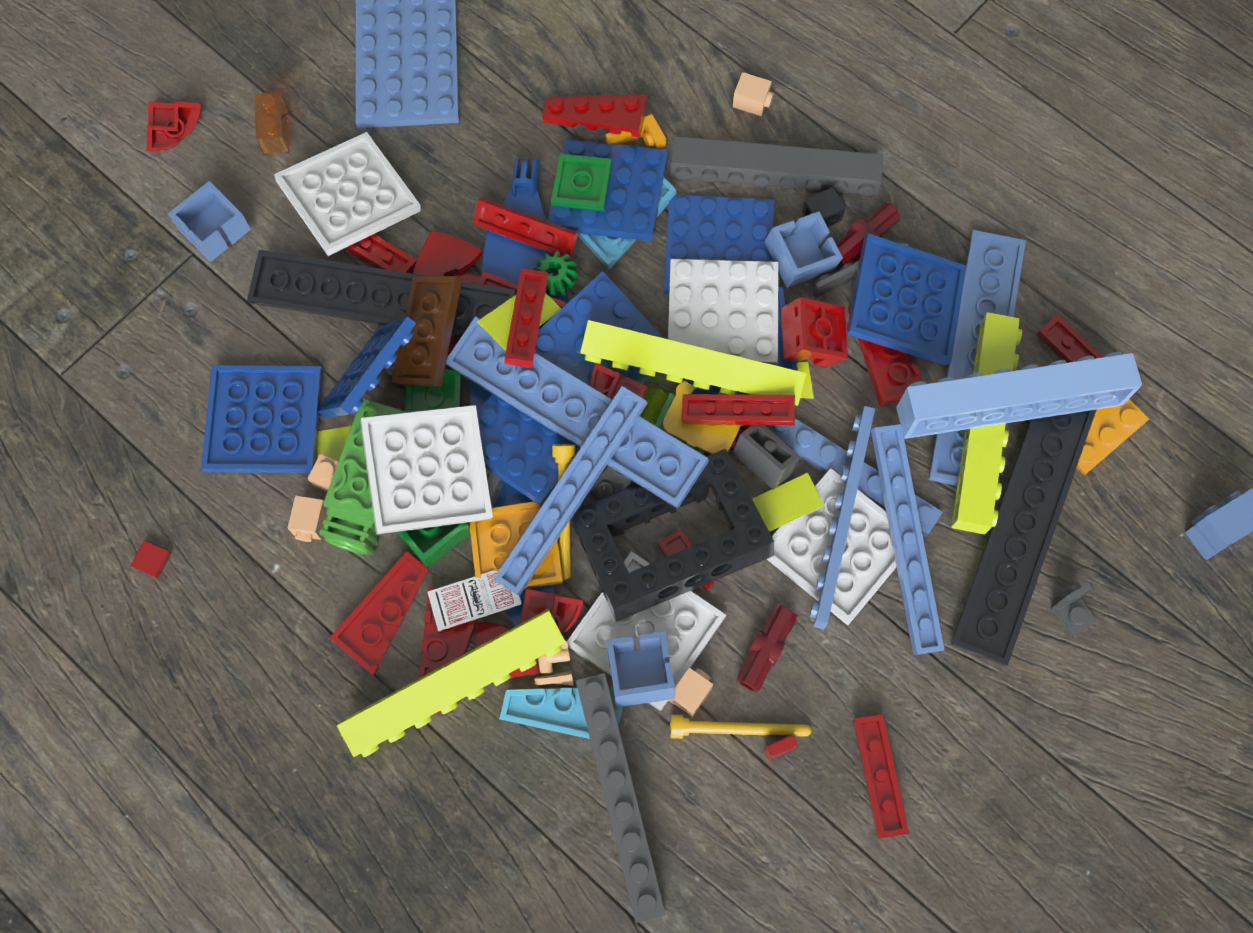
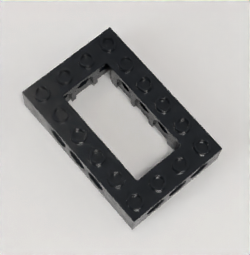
(686, 570)

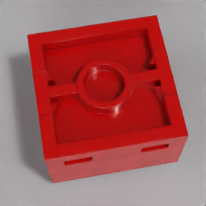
(814, 332)

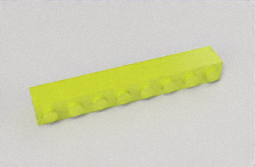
(688, 362)
(983, 446)
(451, 683)

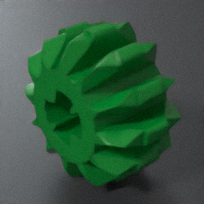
(565, 270)

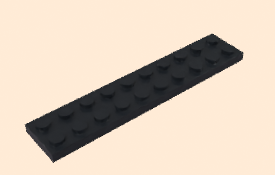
(355, 291)
(1021, 536)

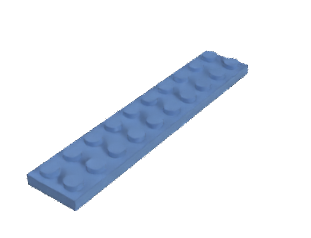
(990, 287)
(573, 410)

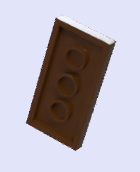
(433, 309)

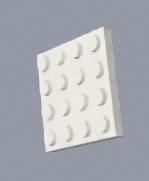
(347, 193)
(725, 307)
(425, 469)
(866, 556)
(685, 619)

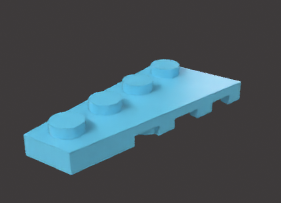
(611, 249)
(550, 710)

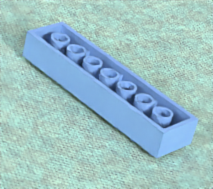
(1018, 394)

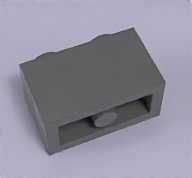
(766, 455)

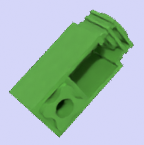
(348, 499)

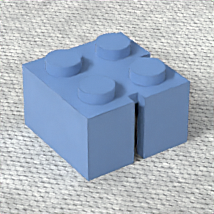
(209, 221)
(799, 254)
(1223, 524)
(640, 675)

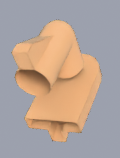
(545, 666)

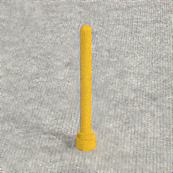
(563, 456)
(682, 727)

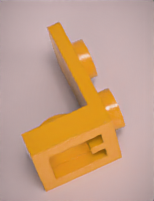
(651, 134)

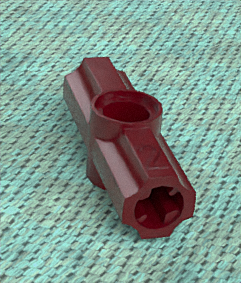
(876, 224)
(766, 648)

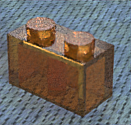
(271, 123)

